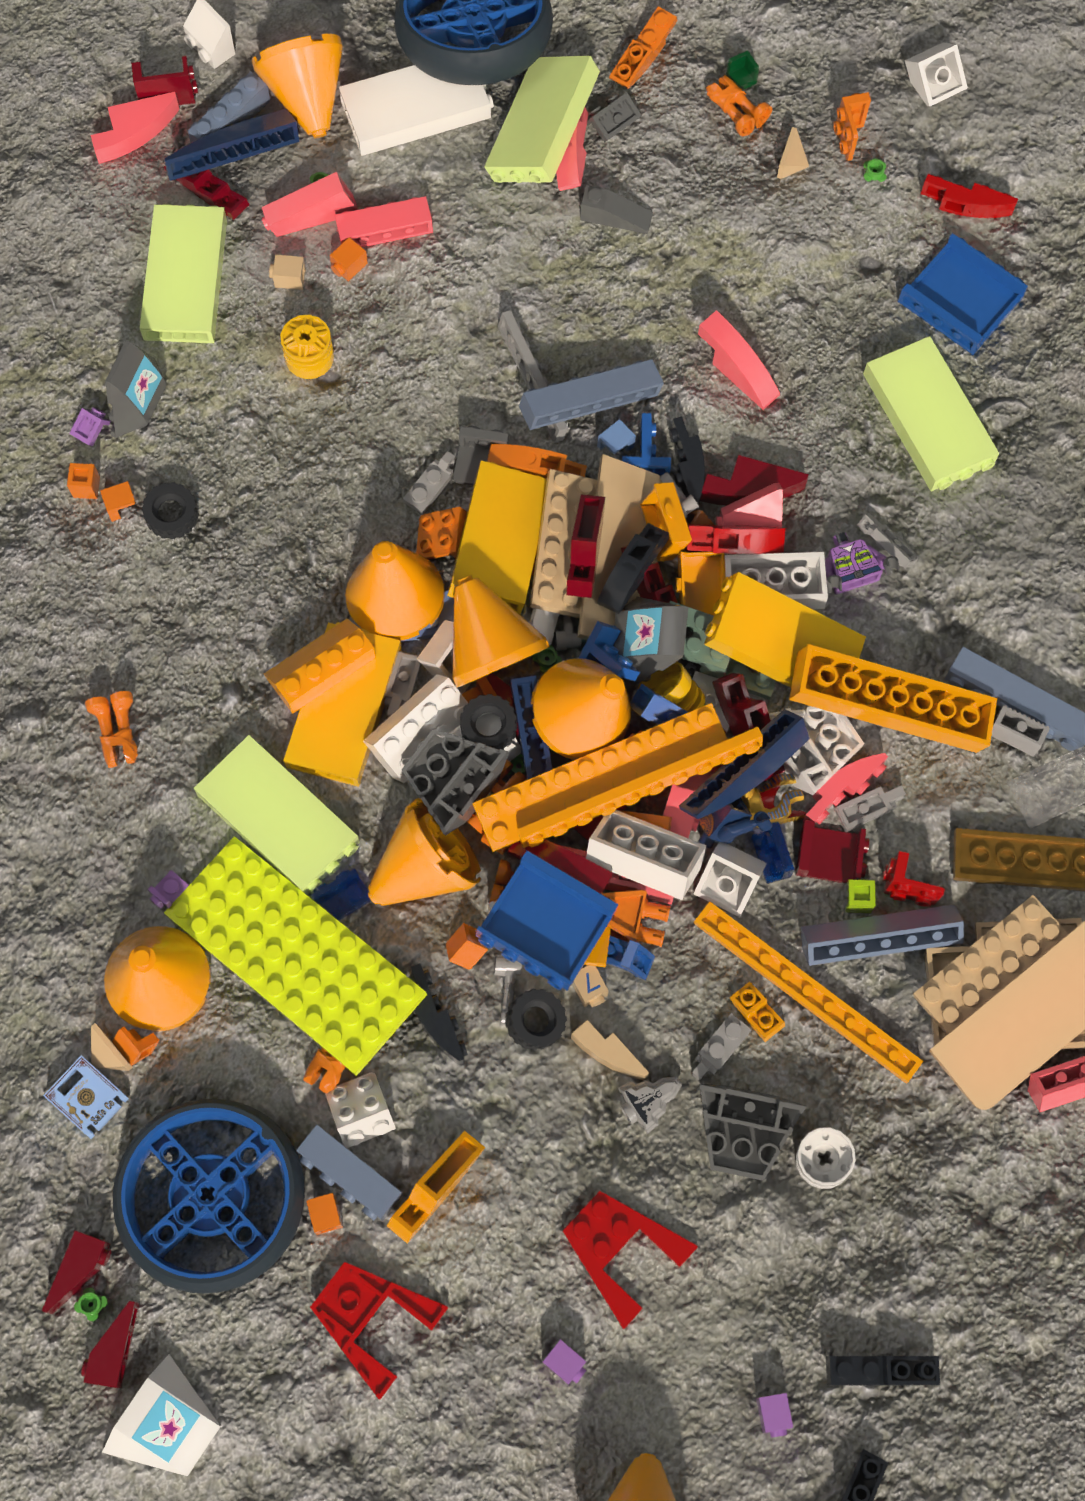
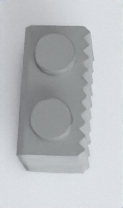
(1019, 731)

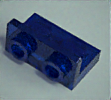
(772, 849)
(342, 895)

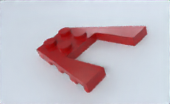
(603, 1231)
(349, 1305)

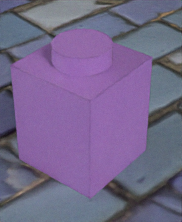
(565, 1363)
(774, 1414)

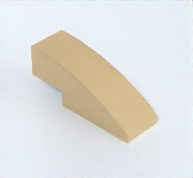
(608, 1051)

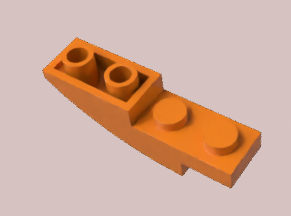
(644, 49)
(533, 460)

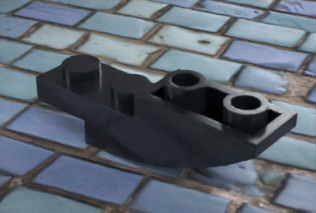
(690, 458)
(631, 567)
(438, 1025)
(882, 1370)
(864, 1478)

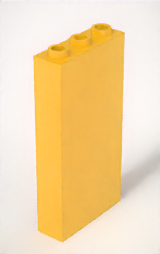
(501, 532)
(770, 629)
(333, 726)

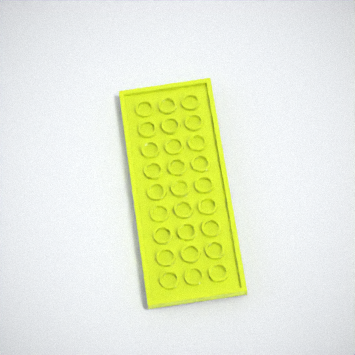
(296, 955)

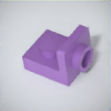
(89, 425)
(167, 890)

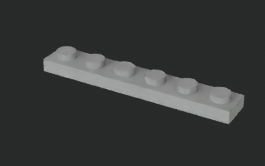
(527, 365)

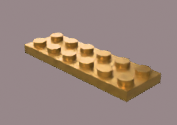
(1019, 859)

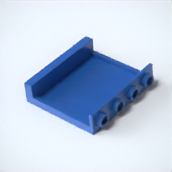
(963, 294)
(546, 921)

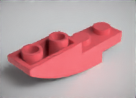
(573, 162)
(847, 780)

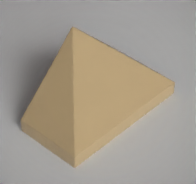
(793, 156)
(104, 1053)

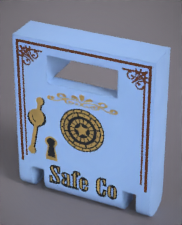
(89, 1100)

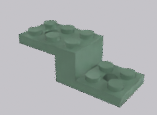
(715, 663)

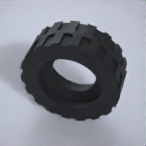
(164, 493)
(494, 705)
(553, 1009)

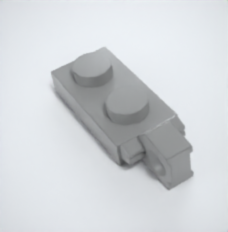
(430, 484)
(888, 540)
(402, 681)
(868, 807)
(720, 1046)

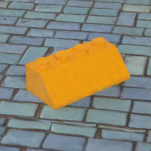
(320, 665)

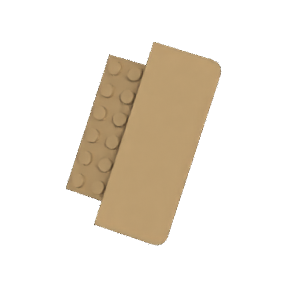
(624, 490)
(1008, 1003)

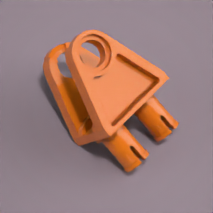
(627, 918)

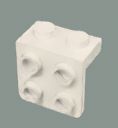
(359, 1110)

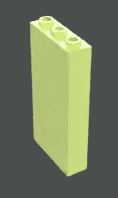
(542, 119)
(183, 273)
(931, 414)
(277, 815)

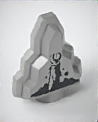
(648, 1100)

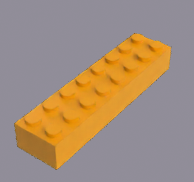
(893, 698)

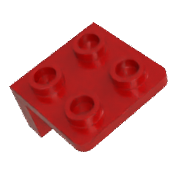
(901, 888)

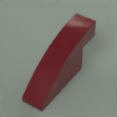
(750, 477)
(585, 546)
(739, 709)

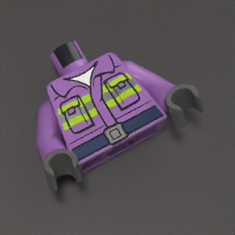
(855, 564)

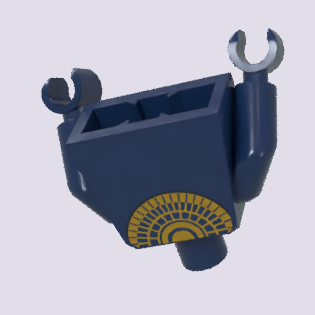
(731, 822)

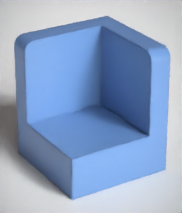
(616, 438)

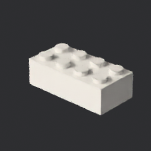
(791, 574)
(432, 707)
(646, 853)

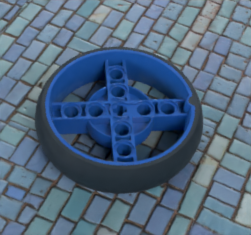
(477, 28)
(156, 1137)

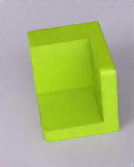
(860, 896)

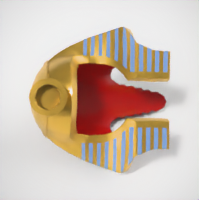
(763, 800)

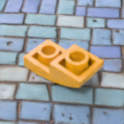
(757, 1012)

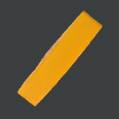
(435, 1186)

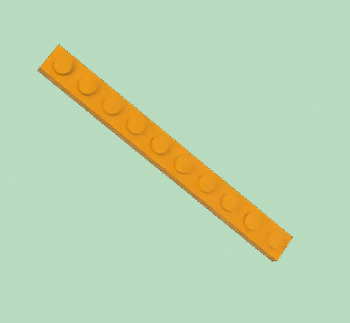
(632, 791)
(808, 992)

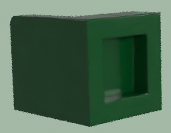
(743, 70)

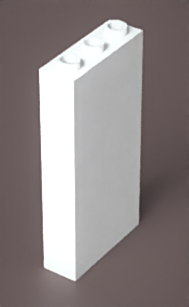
(409, 107)

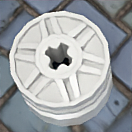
(840, 1153)

